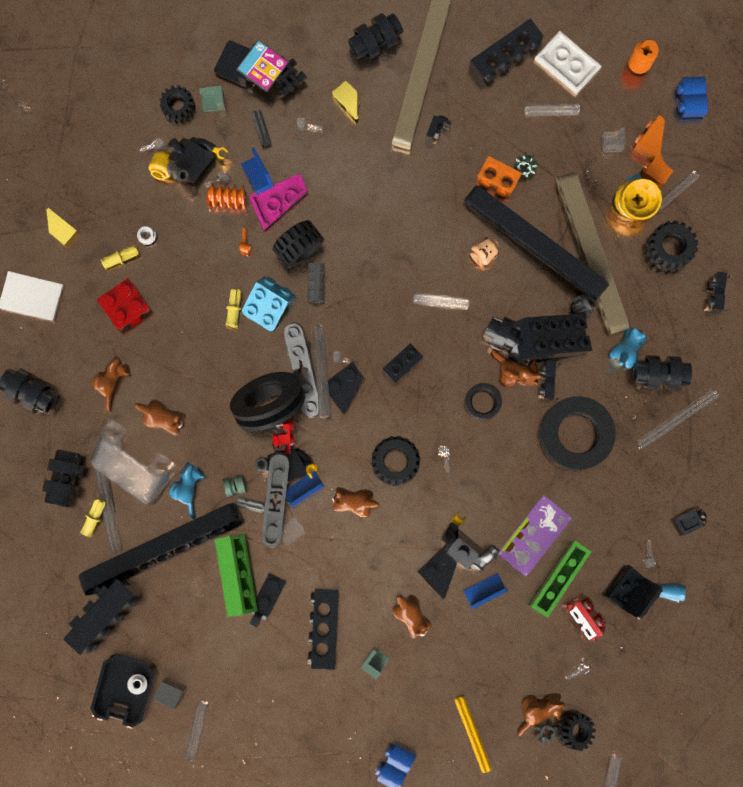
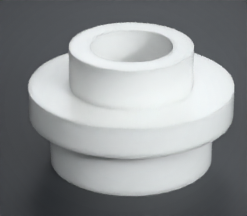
(142, 231)
(143, 681)

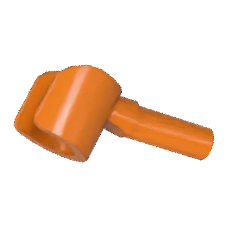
(244, 247)

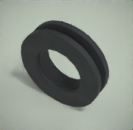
(272, 414)
(600, 418)

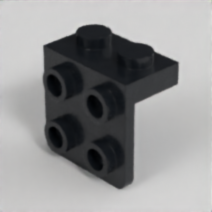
(229, 61)
(634, 592)

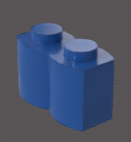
(693, 97)
(396, 766)

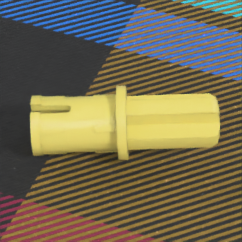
(119, 256)
(233, 308)
(93, 517)

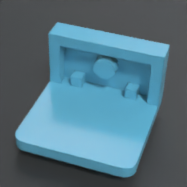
(267, 303)

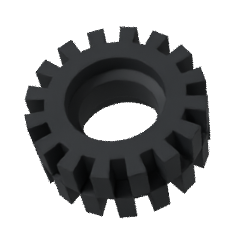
(177, 93)
(584, 736)

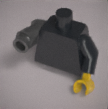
(190, 158)
(299, 463)
(465, 549)

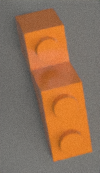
(649, 147)

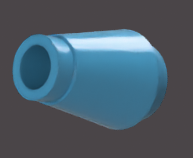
(673, 592)

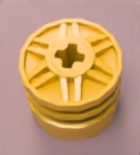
(647, 193)

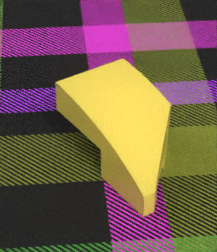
(348, 98)
(58, 227)

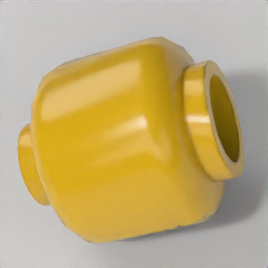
(159, 164)

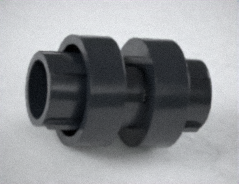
(381, 32)
(503, 335)
(669, 373)
(20, 387)
(65, 463)

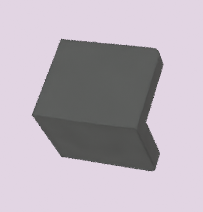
(169, 694)

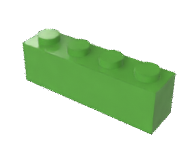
(236, 575)
(560, 578)

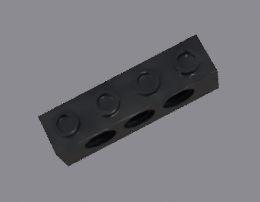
(527, 31)
(328, 660)

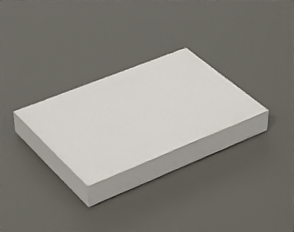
(568, 62)
(31, 296)

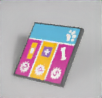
(262, 65)

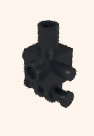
(287, 75)

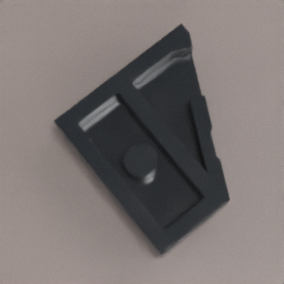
(344, 386)
(439, 571)

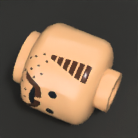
(485, 251)

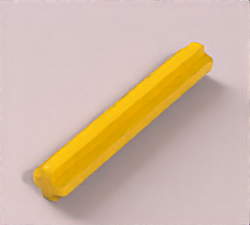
(473, 734)

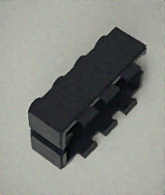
(553, 336)
(101, 616)

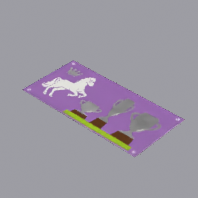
(535, 536)

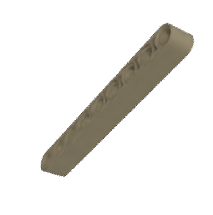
(421, 73)
(592, 250)

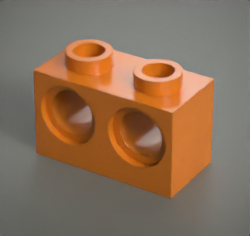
(501, 173)

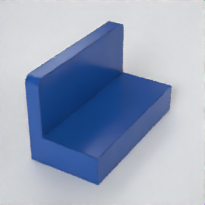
(257, 173)
(303, 489)
(485, 590)

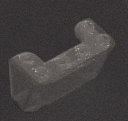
(127, 472)

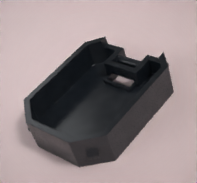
(113, 688)

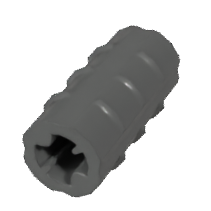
(316, 283)

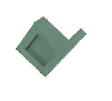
(212, 98)
(375, 663)

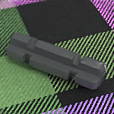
(261, 128)

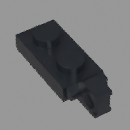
(267, 598)

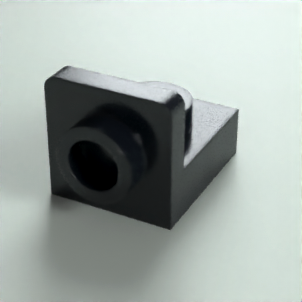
(434, 130)
(691, 520)

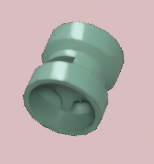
(230, 488)

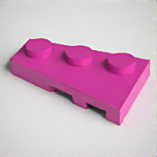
(278, 199)

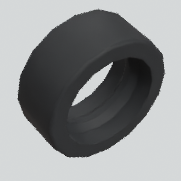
(483, 387)

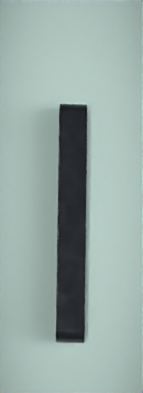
(536, 242)
(160, 548)

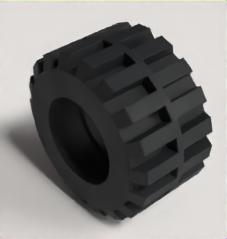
(679, 233)
(298, 244)
(405, 446)

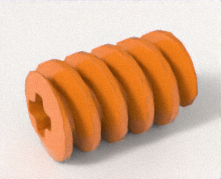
(643, 56)
(226, 196)

